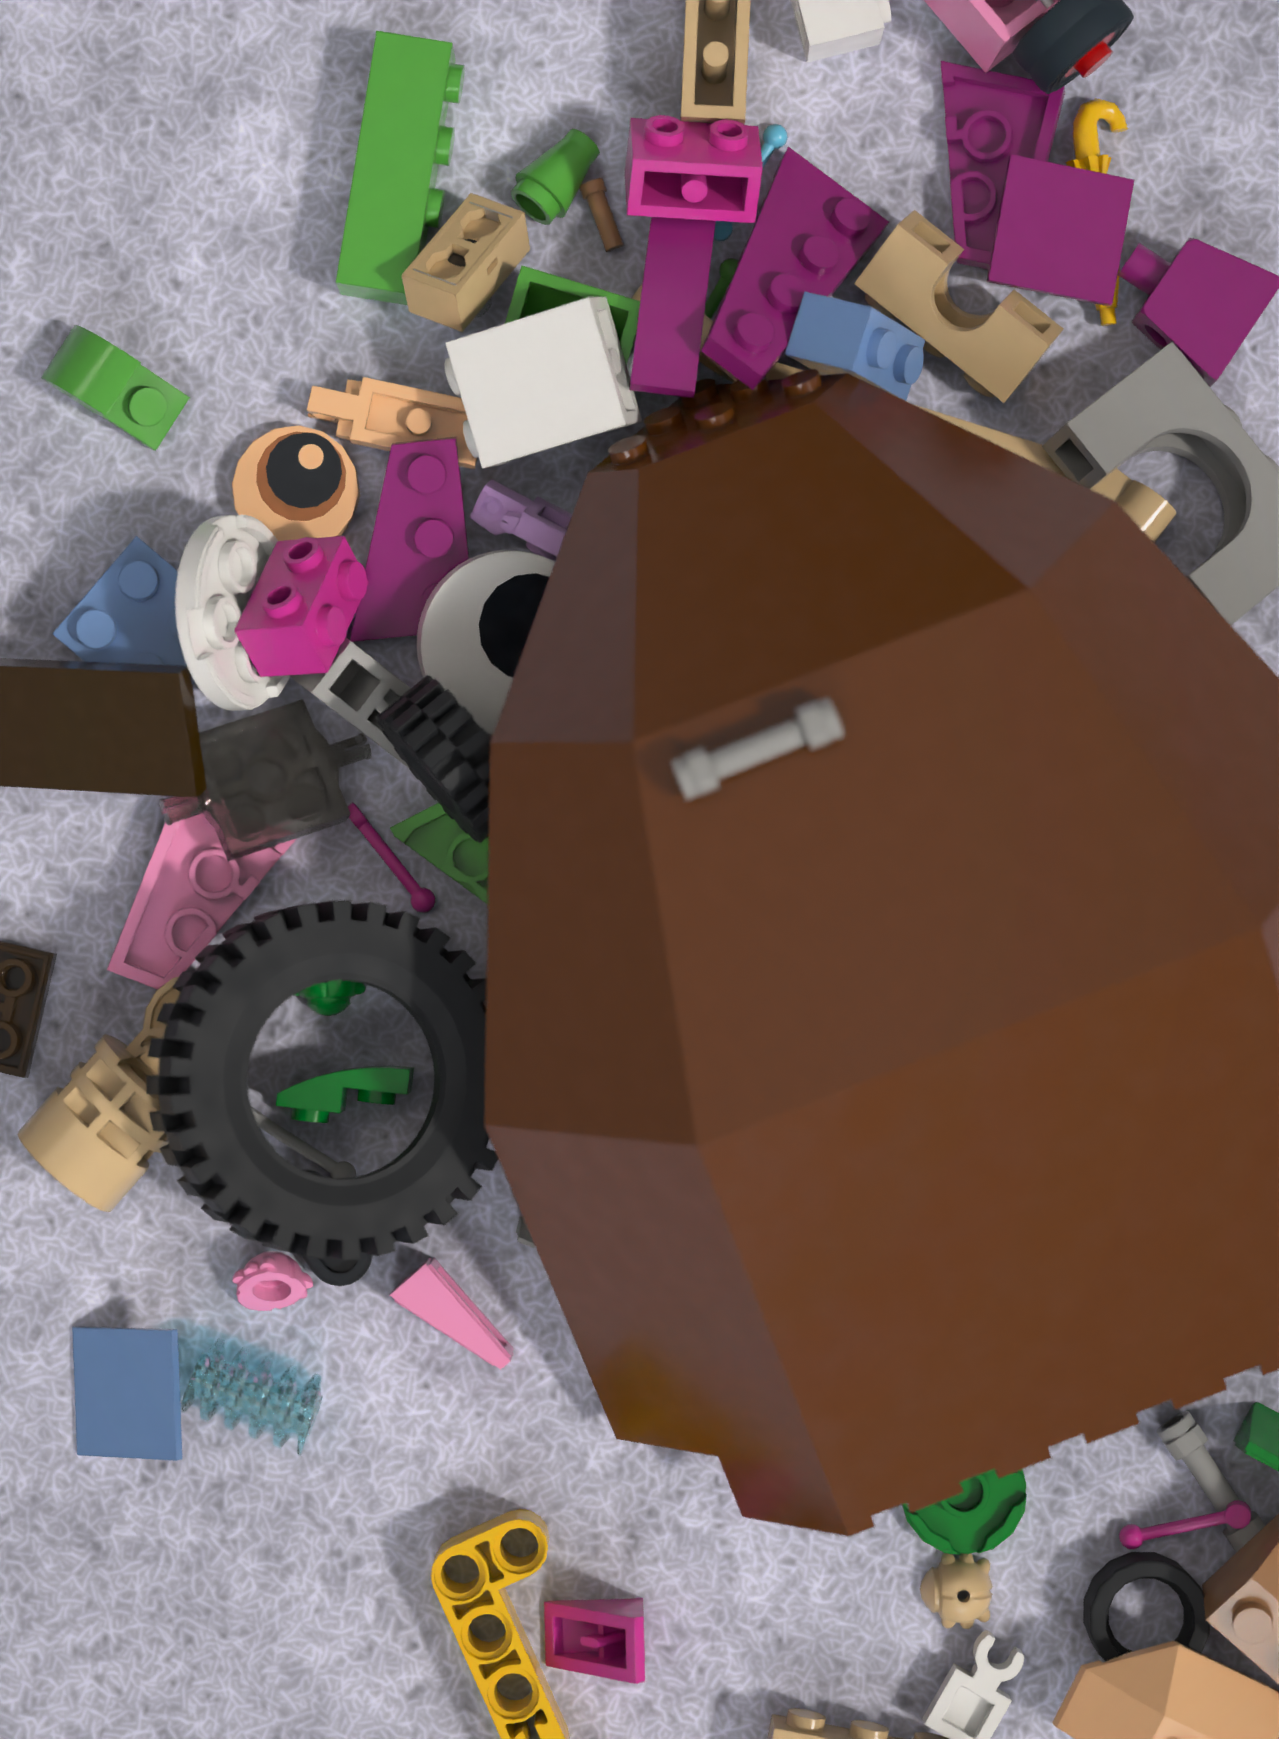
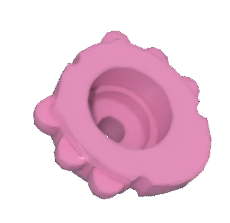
(271, 1282)

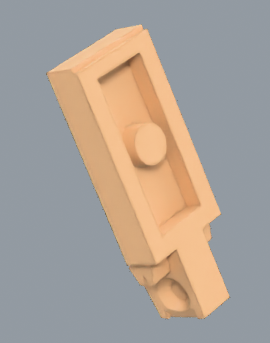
(387, 413)

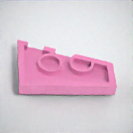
(185, 900)

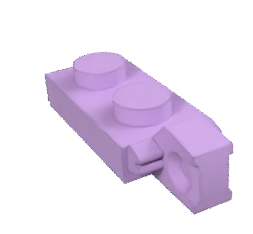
(534, 521)

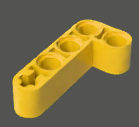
(489, 1596)

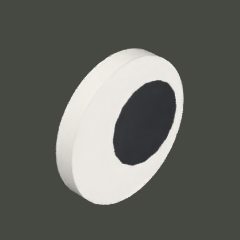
(479, 627)

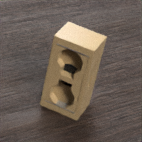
(466, 262)

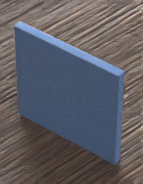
(127, 1392)

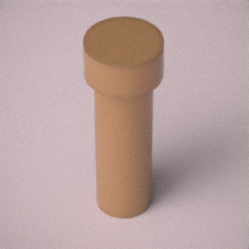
(594, 193)

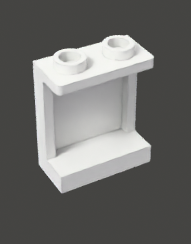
(541, 382)

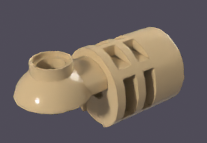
(99, 1125)

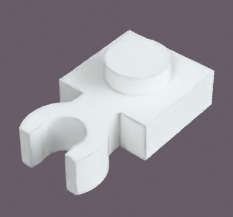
(970, 1702)

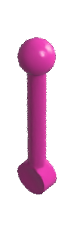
(421, 898)
(1236, 1515)

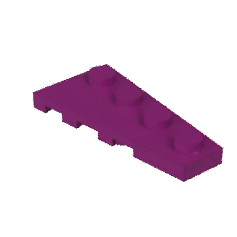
(802, 242)

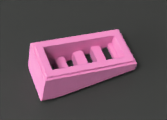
(445, 1306)

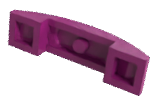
(672, 306)

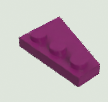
(986, 123)
(414, 537)

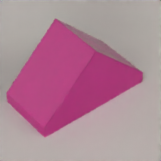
(596, 1637)

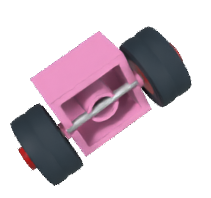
(1046, 37)

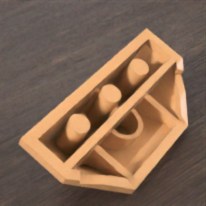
(1167, 1695)

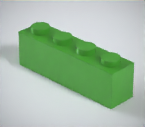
(398, 163)

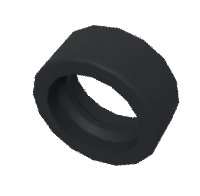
(1142, 1566)

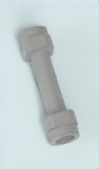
(814, 725)
(1186, 1442)

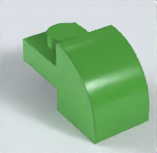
(115, 386)

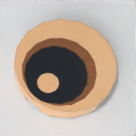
(297, 484)

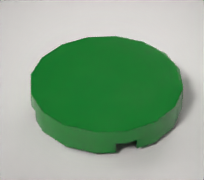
(981, 1525)

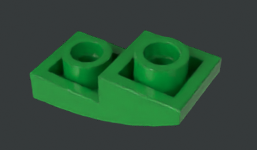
(327, 1093)

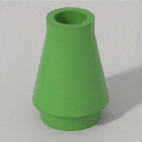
(553, 179)

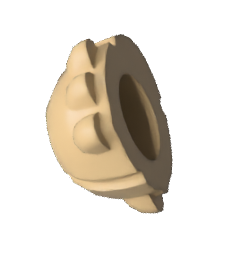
(942, 1585)

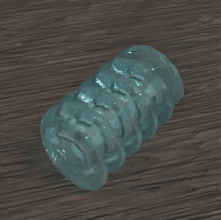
(254, 1395)

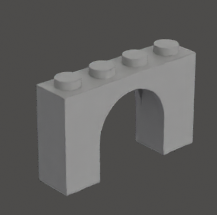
(1175, 411)

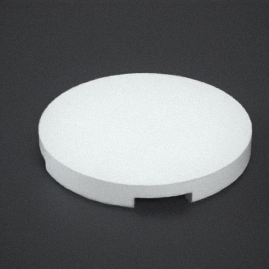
(211, 594)

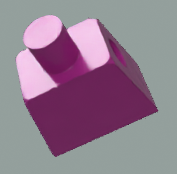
(1199, 302)

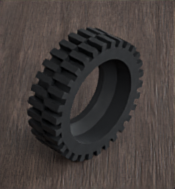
(207, 1093)

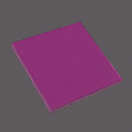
(1060, 230)

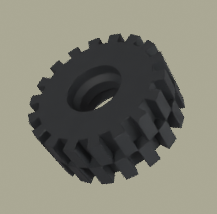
(443, 752)

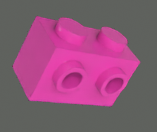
(693, 169)
(302, 606)

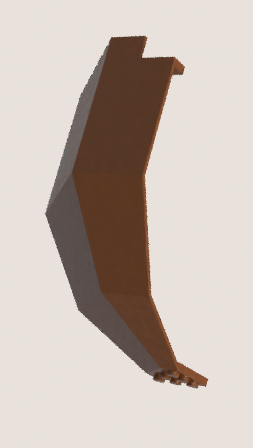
(919, 1059)

